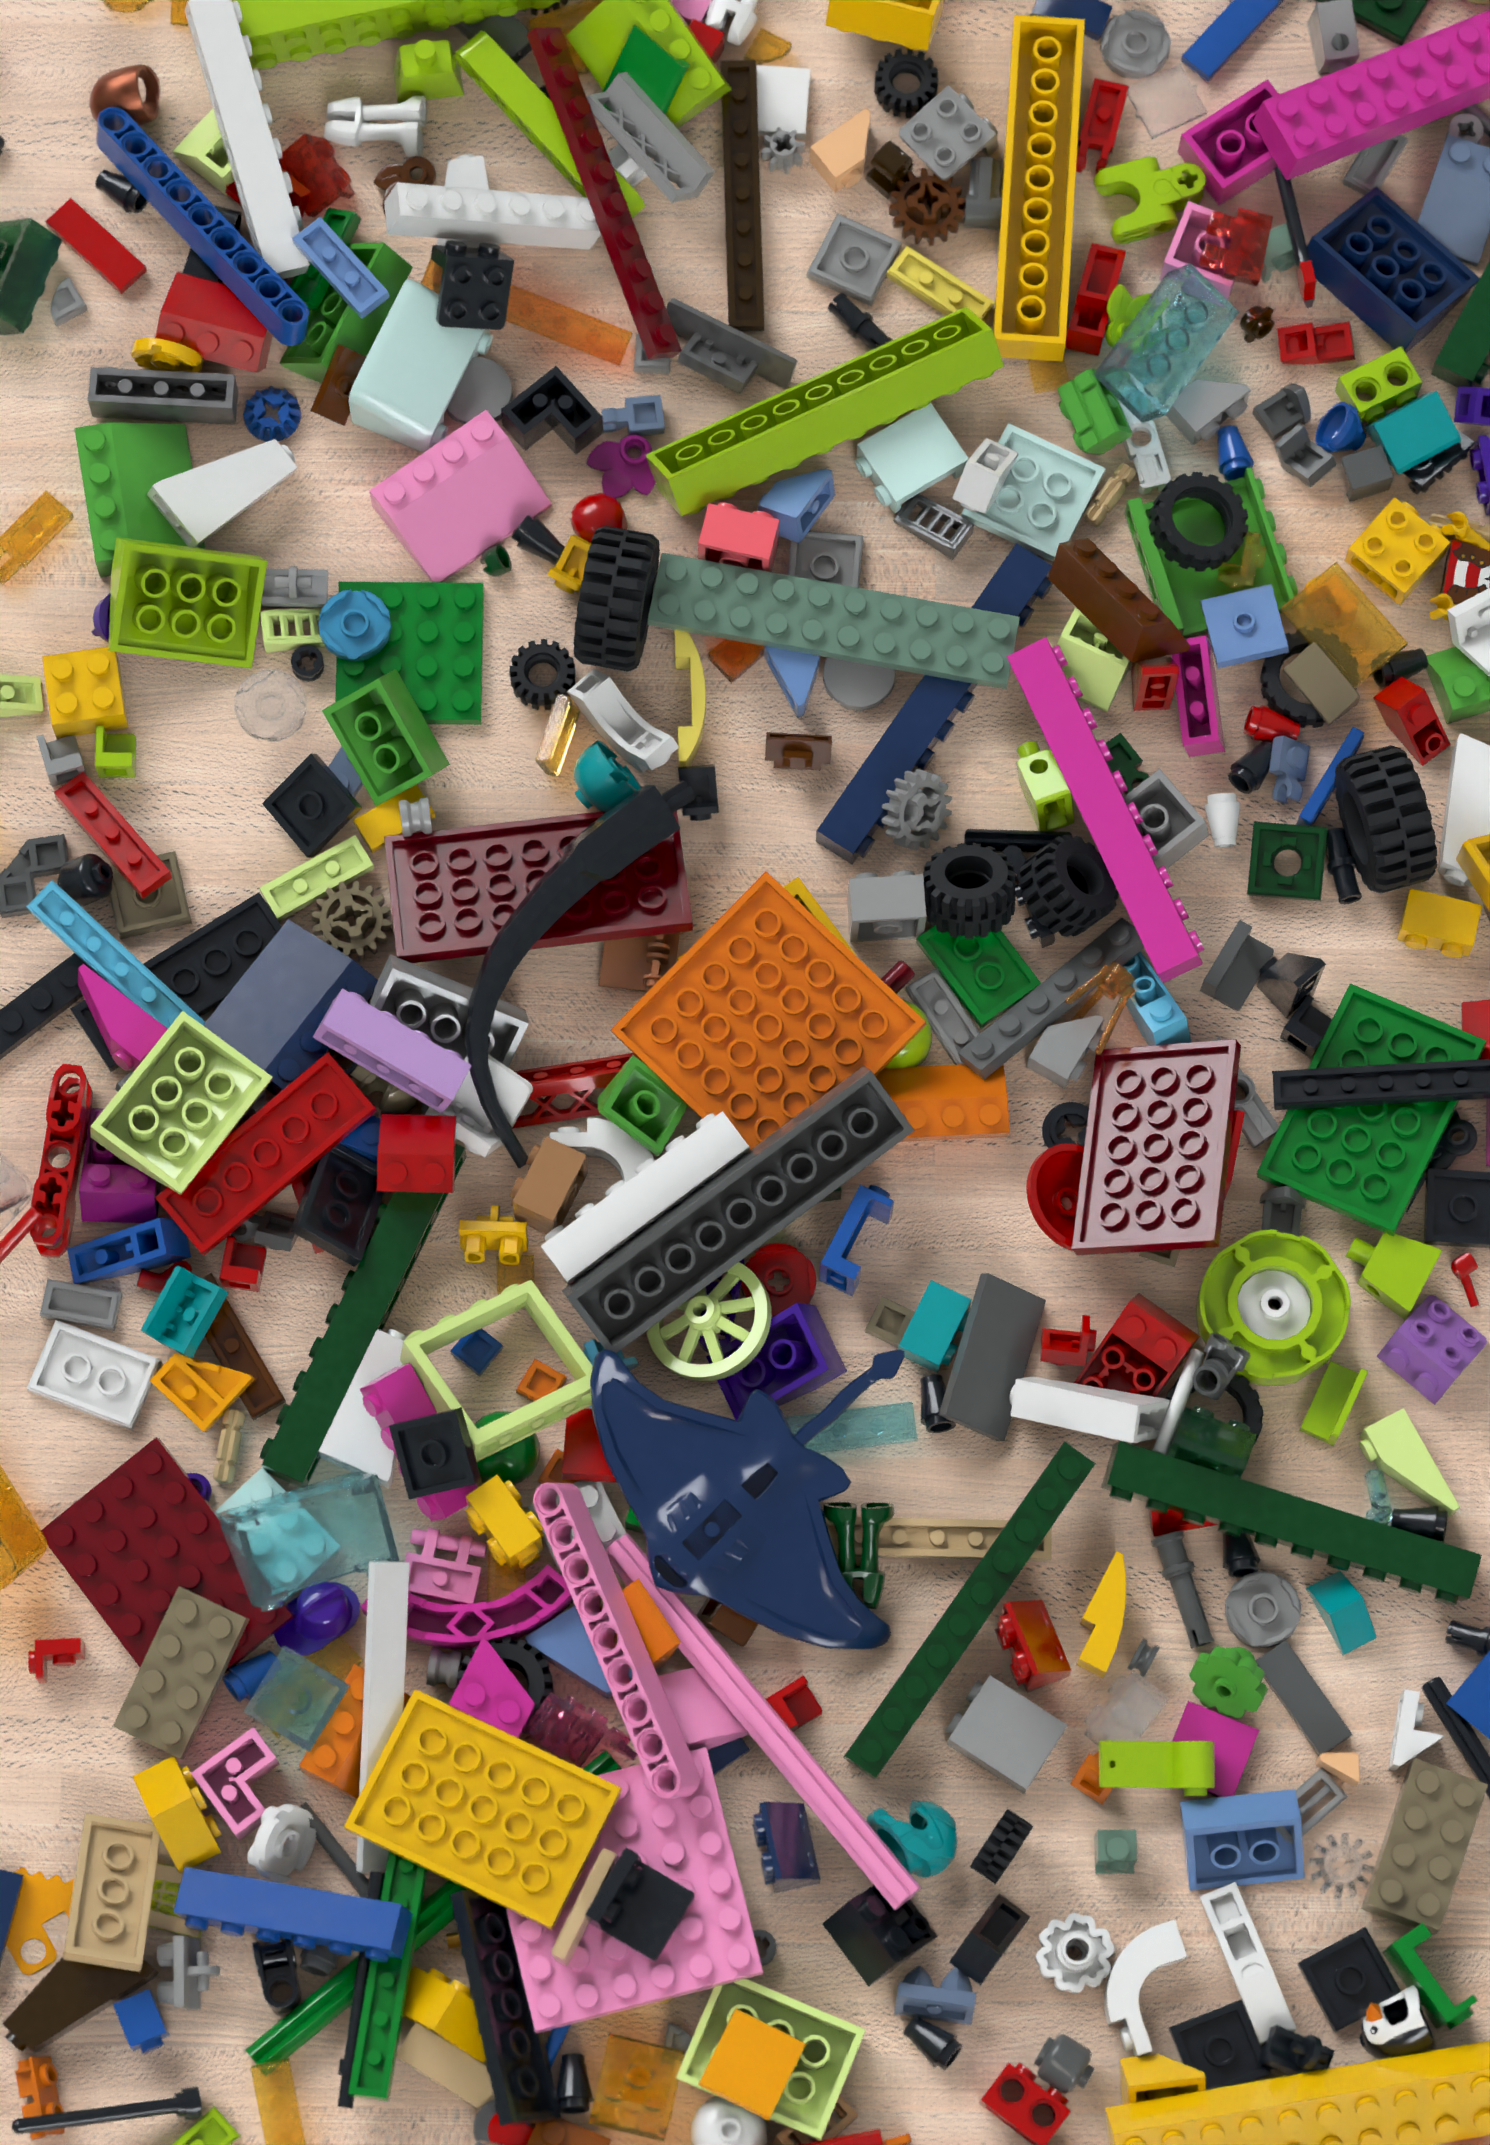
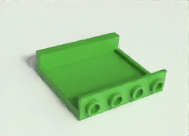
(1180, 590)

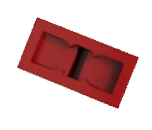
(1019, 2114)

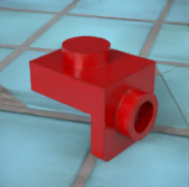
(1068, 1347)

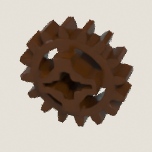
(913, 215)

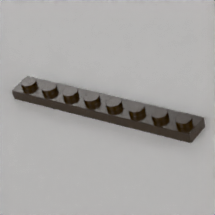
(742, 197)

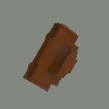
(798, 750)

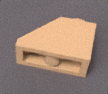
(842, 152)

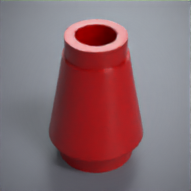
(1266, 724)

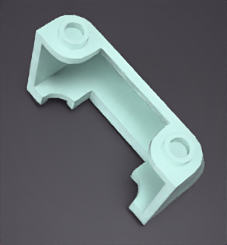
(413, 370)

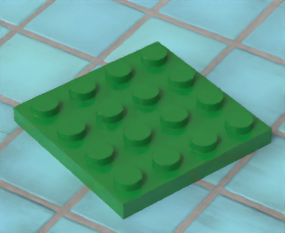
(431, 645)

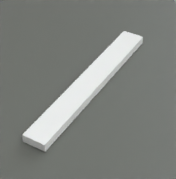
(382, 1680)

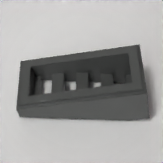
(950, 547)

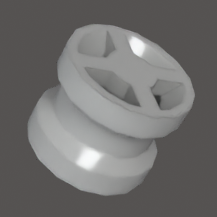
(1466, 122)
(415, 817)
(443, 1667)

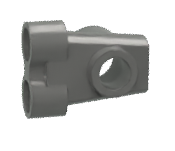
(1222, 1360)

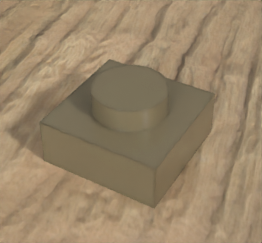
(889, 1321)

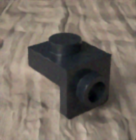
(703, 782)

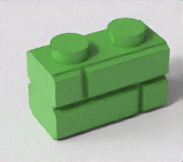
(1093, 413)

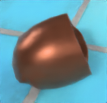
(121, 90)

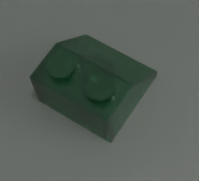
(1212, 1442)

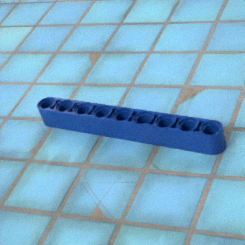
(202, 226)

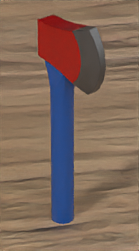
(487, 2122)

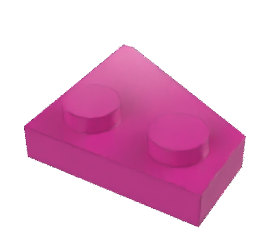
(493, 1693)

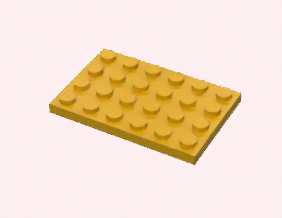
(483, 1809)

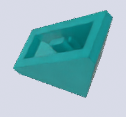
(1342, 1612)

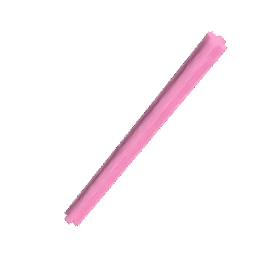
(770, 1731)

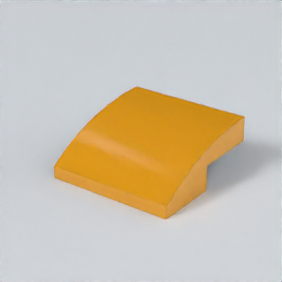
(752, 2064)

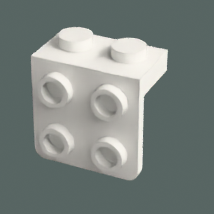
(1471, 629)
(472, 1123)

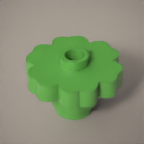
(1228, 1681)

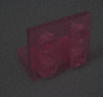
(574, 1733)

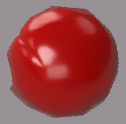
(596, 512)

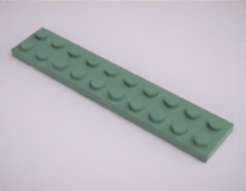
(833, 620)

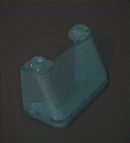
(308, 1536)

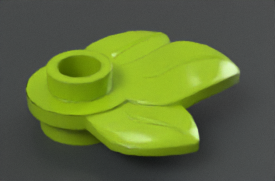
(1122, 311)

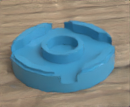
(354, 625)

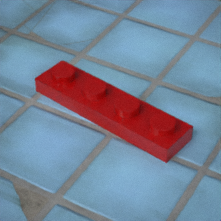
(113, 835)

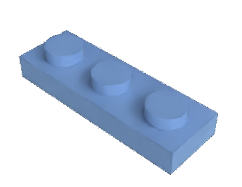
(340, 267)

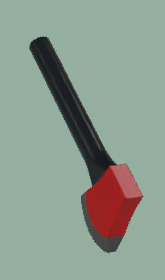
(1305, 271)

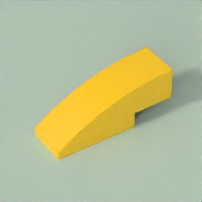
(1105, 1618)

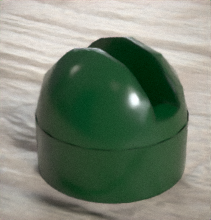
(497, 561)

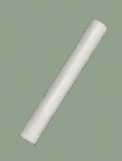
(1178, 1402)

